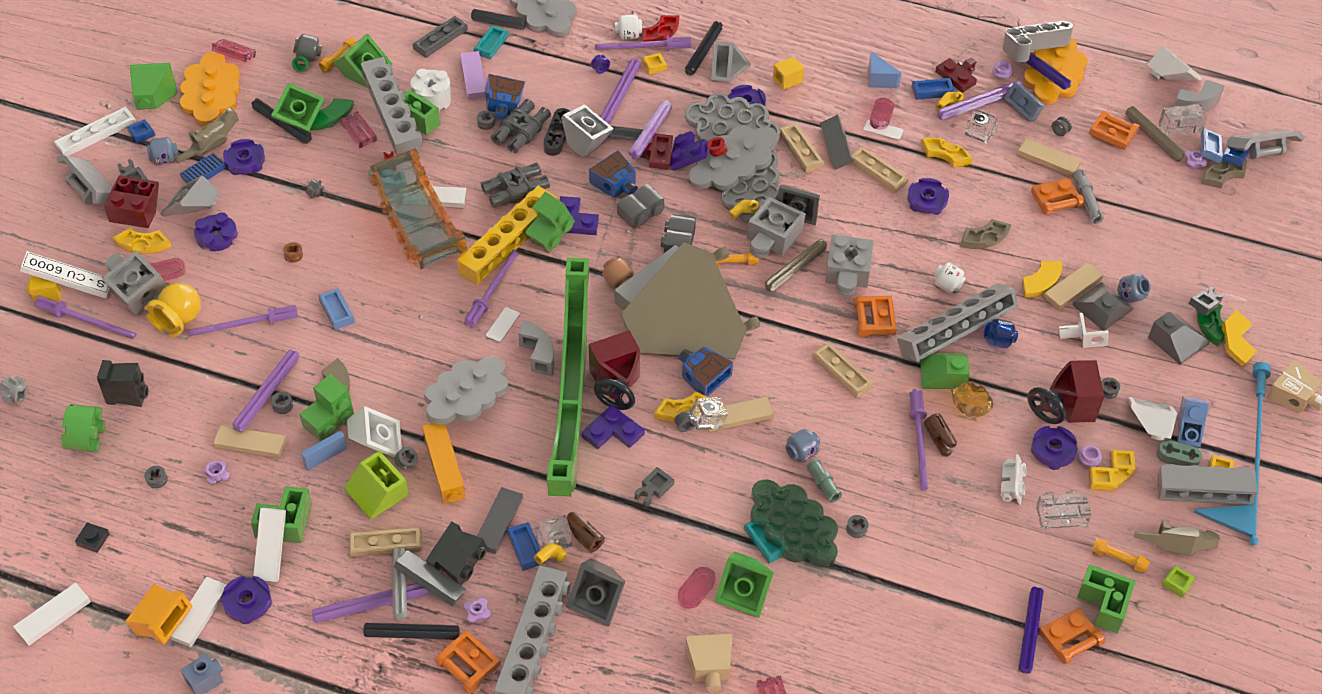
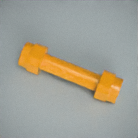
(326, 63)
(738, 258)
(1141, 563)

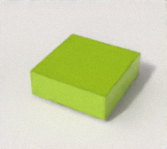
(1178, 581)

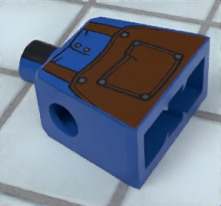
(502, 95)
(613, 175)
(705, 370)

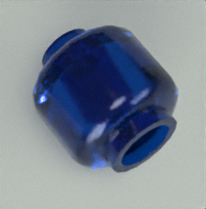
(1000, 333)

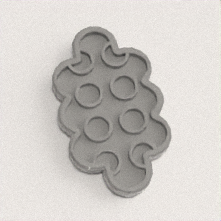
(547, 15)
(723, 114)
(744, 155)
(758, 188)
(465, 390)

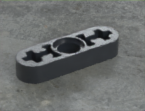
(550, 136)

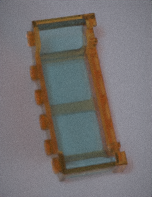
(415, 210)

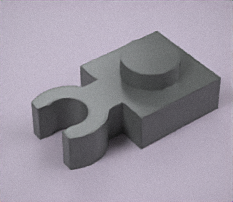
(131, 171)
(1206, 301)
(656, 484)

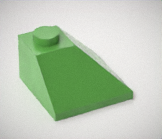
(361, 51)
(152, 84)
(298, 107)
(944, 370)
(744, 584)

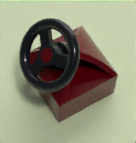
(615, 367)
(1075, 393)

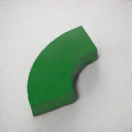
(331, 114)
(1211, 325)

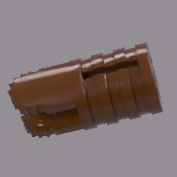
(940, 433)
(585, 532)

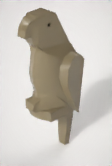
(210, 136)
(1181, 540)

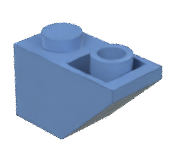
(1192, 421)

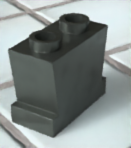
(122, 383)
(457, 553)

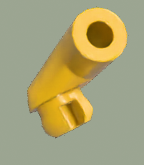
(949, 98)
(744, 206)
(550, 551)

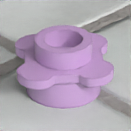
(1194, 159)
(212, 468)
(477, 616)

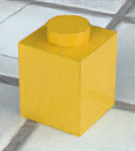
(788, 73)
(43, 288)

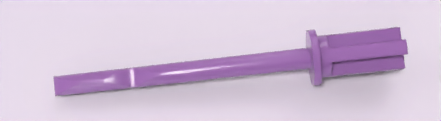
(671, 43)
(480, 305)
(59, 309)
(274, 316)
(918, 413)

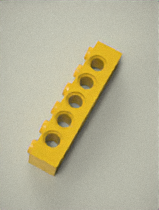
(499, 240)

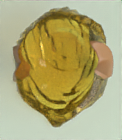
(972, 400)

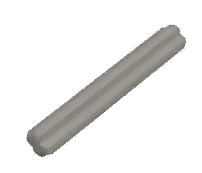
(399, 588)

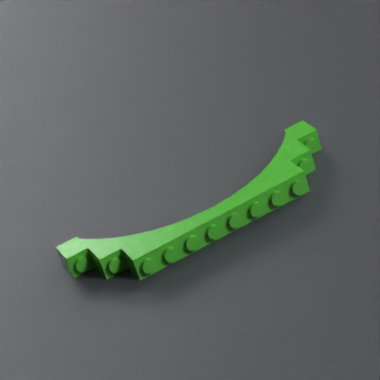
(564, 460)

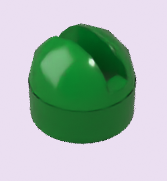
(300, 67)

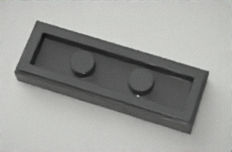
(440, 36)
(836, 142)
(500, 518)
(429, 578)

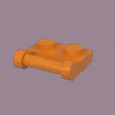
(1114, 130)
(1057, 191)
(882, 315)
(1067, 629)
(473, 655)

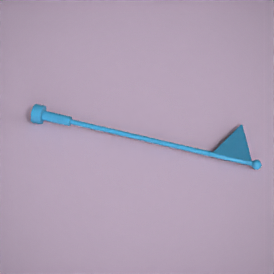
(1244, 517)

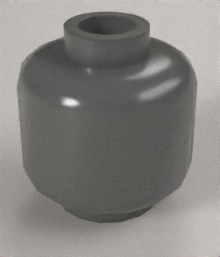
(307, 46)

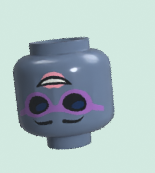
(162, 151)
(1133, 288)
(802, 445)

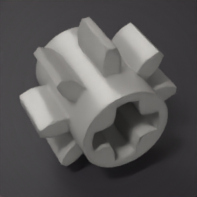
(13, 389)

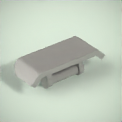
(1252, 140)
(83, 169)

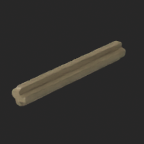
(1155, 133)
(796, 265)

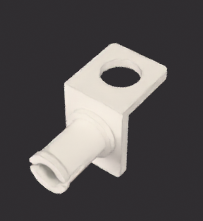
(1079, 330)

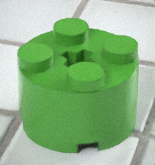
(82, 428)

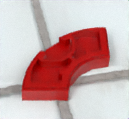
(664, 27)

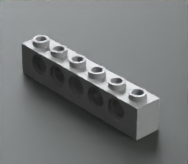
(391, 106)
(957, 322)
(546, 582)

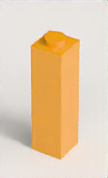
(444, 463)

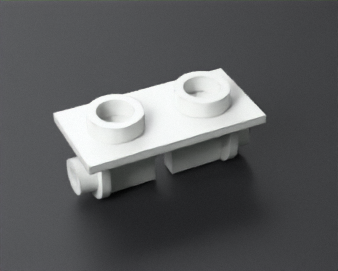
(1015, 487)

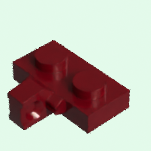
(958, 72)
(659, 151)

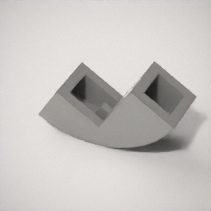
(1208, 96)
(536, 338)

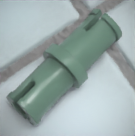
(824, 481)

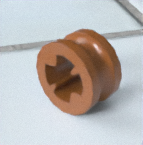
(293, 257)

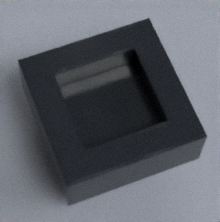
(92, 537)

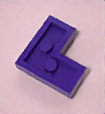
(687, 151)
(584, 222)
(612, 423)

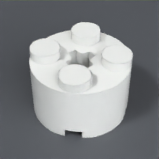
(433, 87)

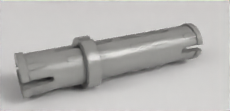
(1085, 188)

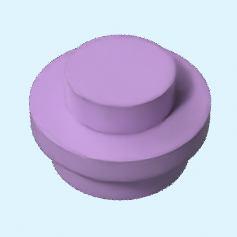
(1002, 70)
(1090, 456)

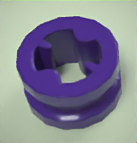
(600, 63)

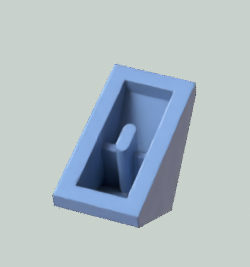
(882, 73)

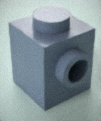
(202, 674)

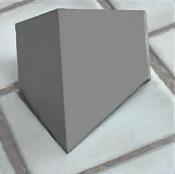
(727, 61)

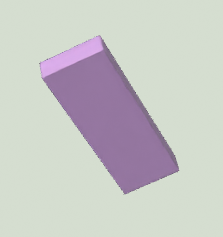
(473, 74)

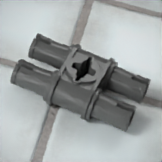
(521, 125)
(514, 184)

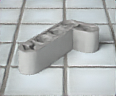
(1023, 39)

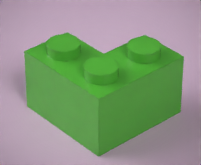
(424, 113)
(551, 222)
(329, 410)
(297, 506)
(1108, 591)

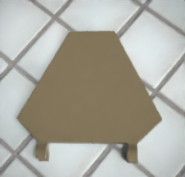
(687, 308)

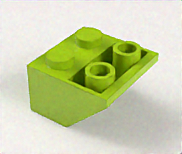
(376, 485)

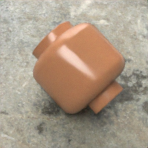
(617, 272)

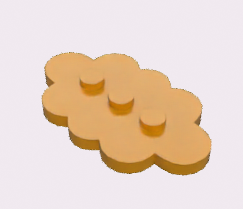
(1066, 61)
(209, 88)

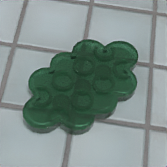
(794, 523)

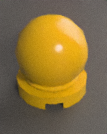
(175, 307)

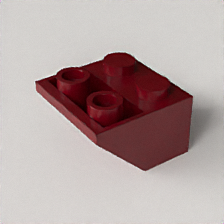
(132, 201)

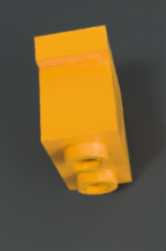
(159, 614)

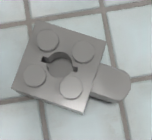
(774, 228)
(848, 266)
(131, 279)

